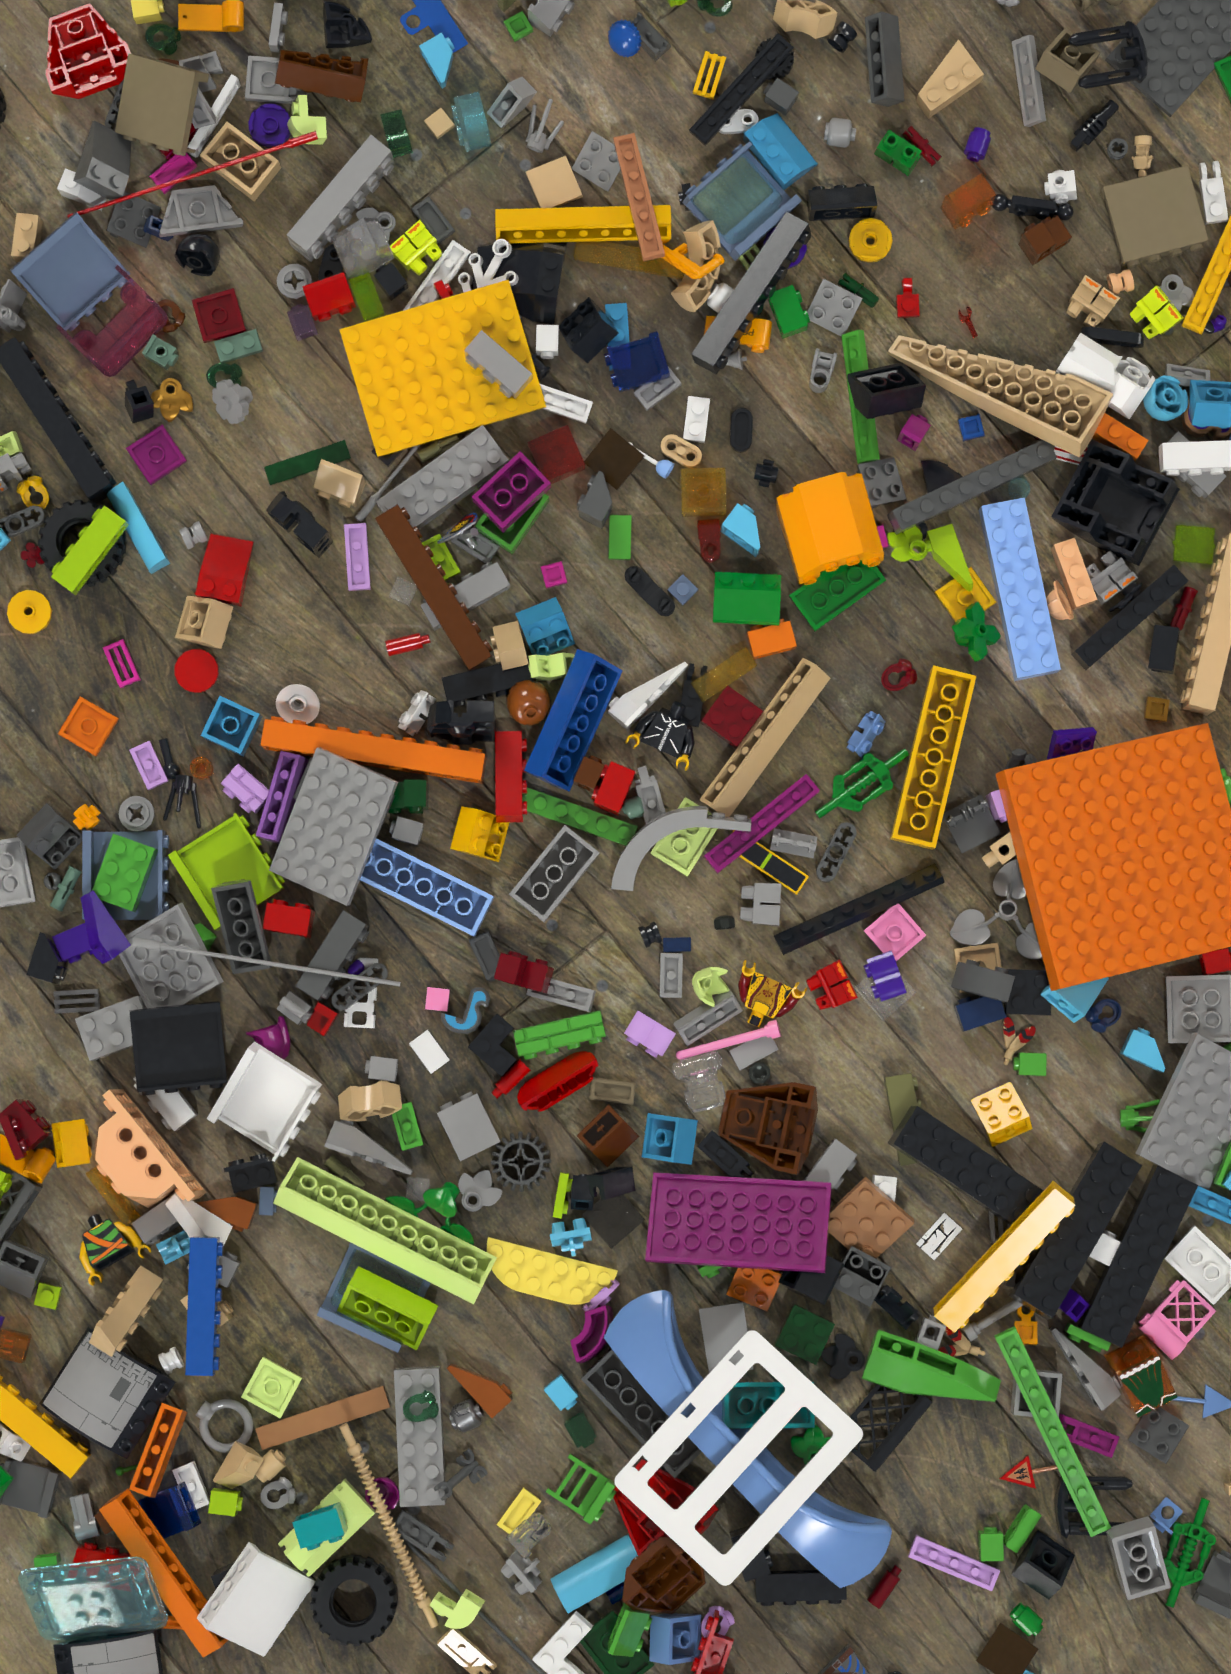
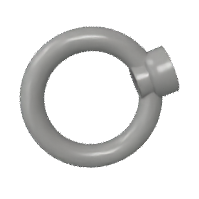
(206, 1412)

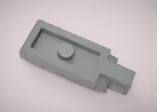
(649, 792)

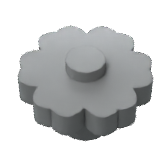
(232, 401)

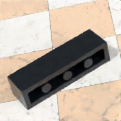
(482, 683)
(797, 1586)

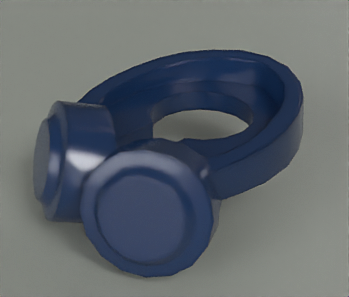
(1100, 1025)

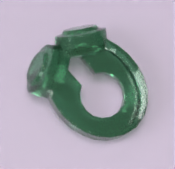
(706, 5)
(168, 46)
(233, 370)
(430, 1412)

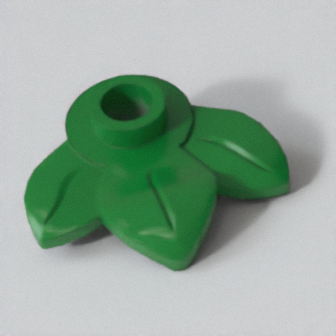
(810, 1444)

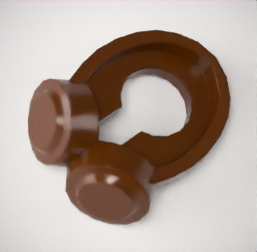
(176, 313)

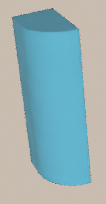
(138, 528)
(594, 1574)

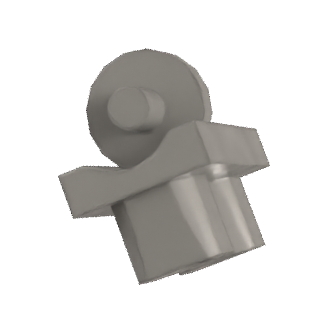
(524, 1570)

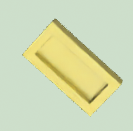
(519, 1510)

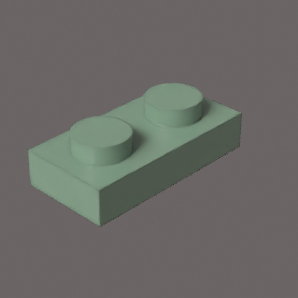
(238, 346)

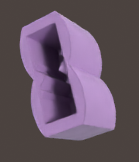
(649, 1033)

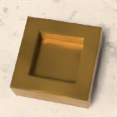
(1156, 709)

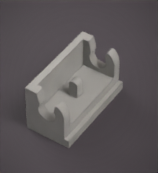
(155, 1224)

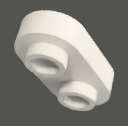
(737, 124)

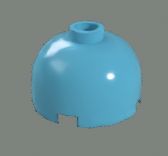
(1165, 399)

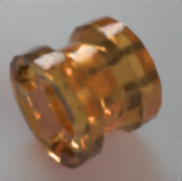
(204, 771)

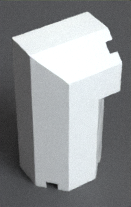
(1101, 367)

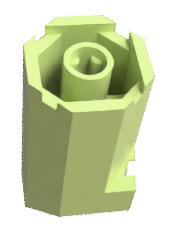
(356, 1514)

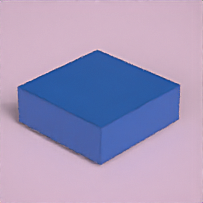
(971, 427)

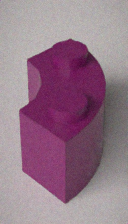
(591, 1339)

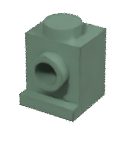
(166, 360)

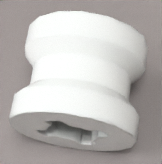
(171, 1360)

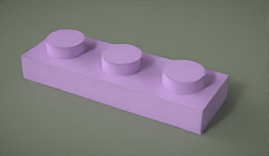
(357, 557)

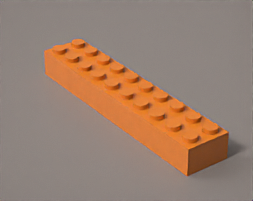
(375, 751)

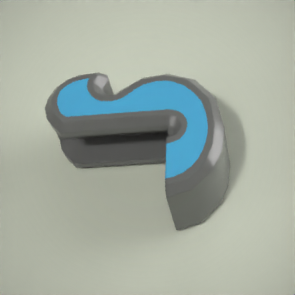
(472, 1016)

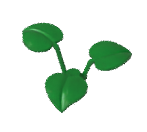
(443, 1202)

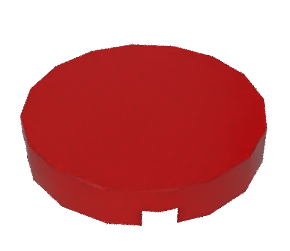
(196, 670)

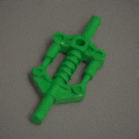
(842, 797)
(1195, 1531)

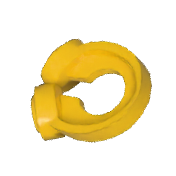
(36, 482)

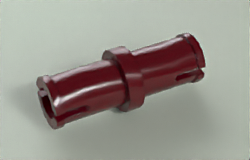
(921, 143)

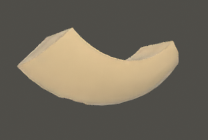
(702, 245)

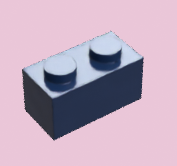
(153, 227)
(680, 944)

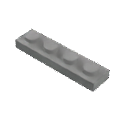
(1028, 81)

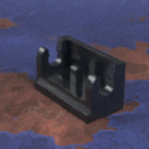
(1164, 649)
(612, 1182)

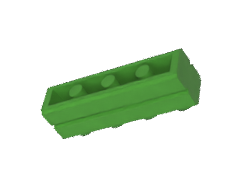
(559, 1033)

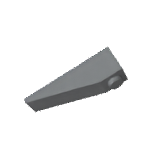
(1096, 1382)

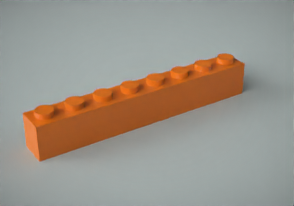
(170, 1577)

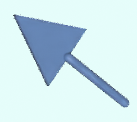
(1212, 1401)

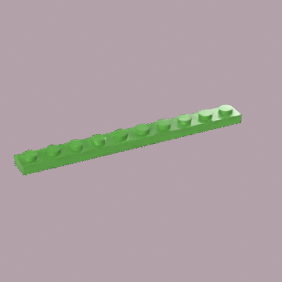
(1052, 1431)

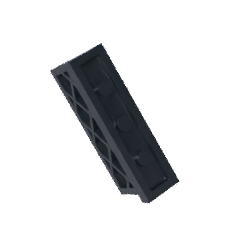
(899, 1431)

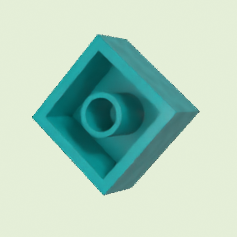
(319, 1526)

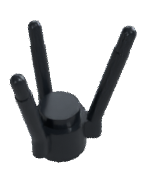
(182, 786)

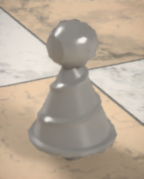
(736, 359)

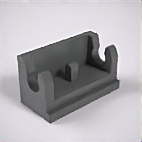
(651, 39)

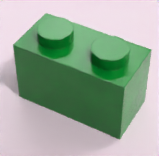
(788, 311)

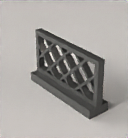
(18, 1206)

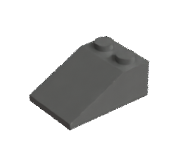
(104, 162)

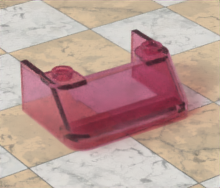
(124, 333)

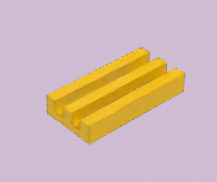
(714, 57)

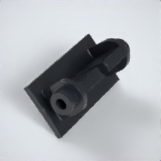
(891, 1302)

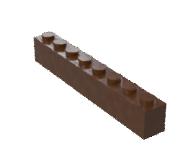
(433, 587)

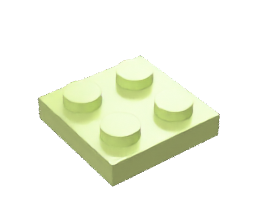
(271, 1387)

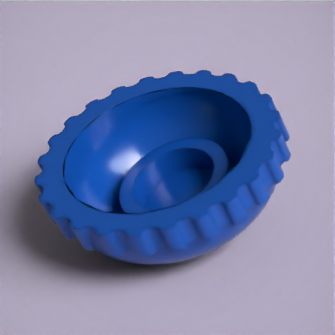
(624, 38)

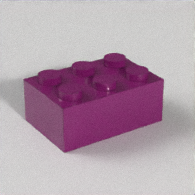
(511, 491)

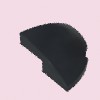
(342, 28)
(937, 474)

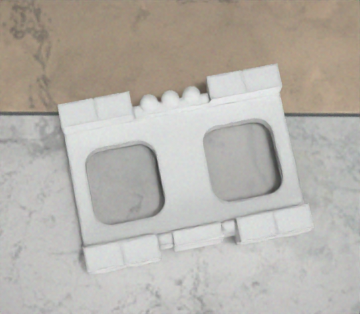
(367, 1007)

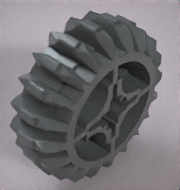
(520, 1146)

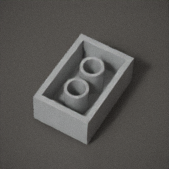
(497, 365)
(108, 1028)
(1138, 1558)

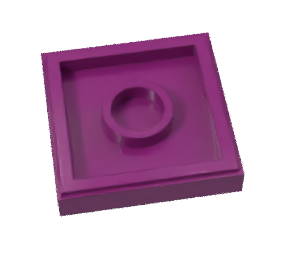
(156, 454)

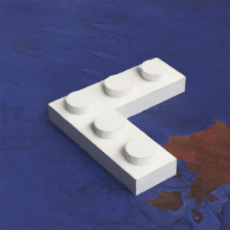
(553, 1654)

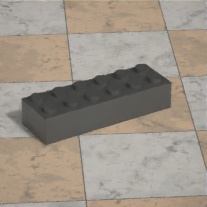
(634, 1406)

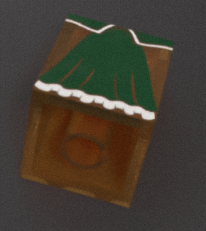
(1141, 1376)

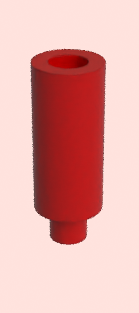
(406, 643)
(510, 1079)

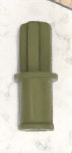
(438, 448)
(343, 1172)

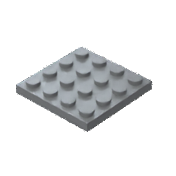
(170, 975)

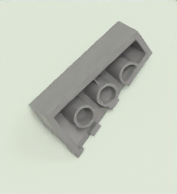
(548, 14)

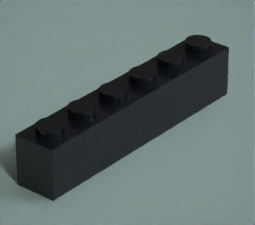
(1129, 617)

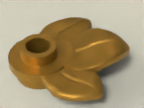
(172, 403)

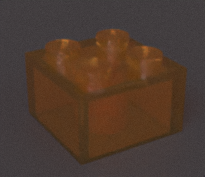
(968, 201)

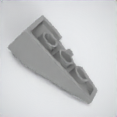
(354, 1142)

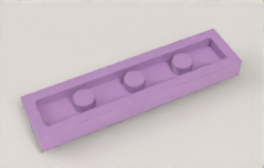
(953, 1563)

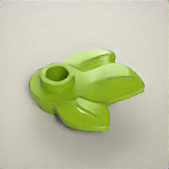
(905, 543)

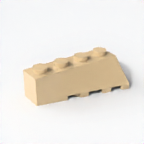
(127, 1308)

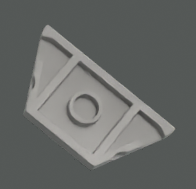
(197, 211)

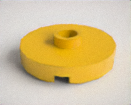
(872, 229)
(40, 614)

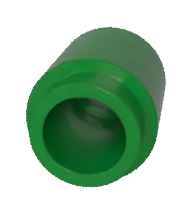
(1026, 1620)

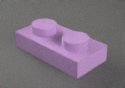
(149, 765)

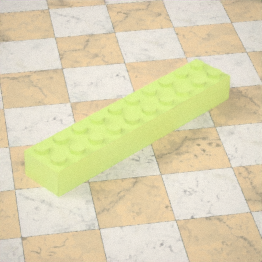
(385, 1230)

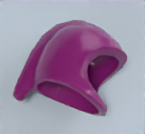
(273, 1038)

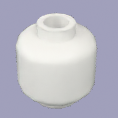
(719, 296)

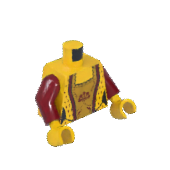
(766, 995)

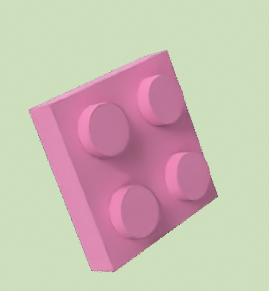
(895, 932)

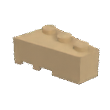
(950, 81)

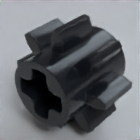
(766, 473)

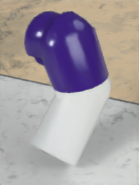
(361, 964)

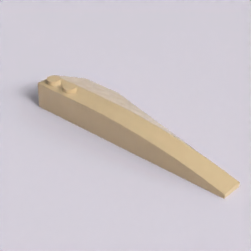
(1034, 400)

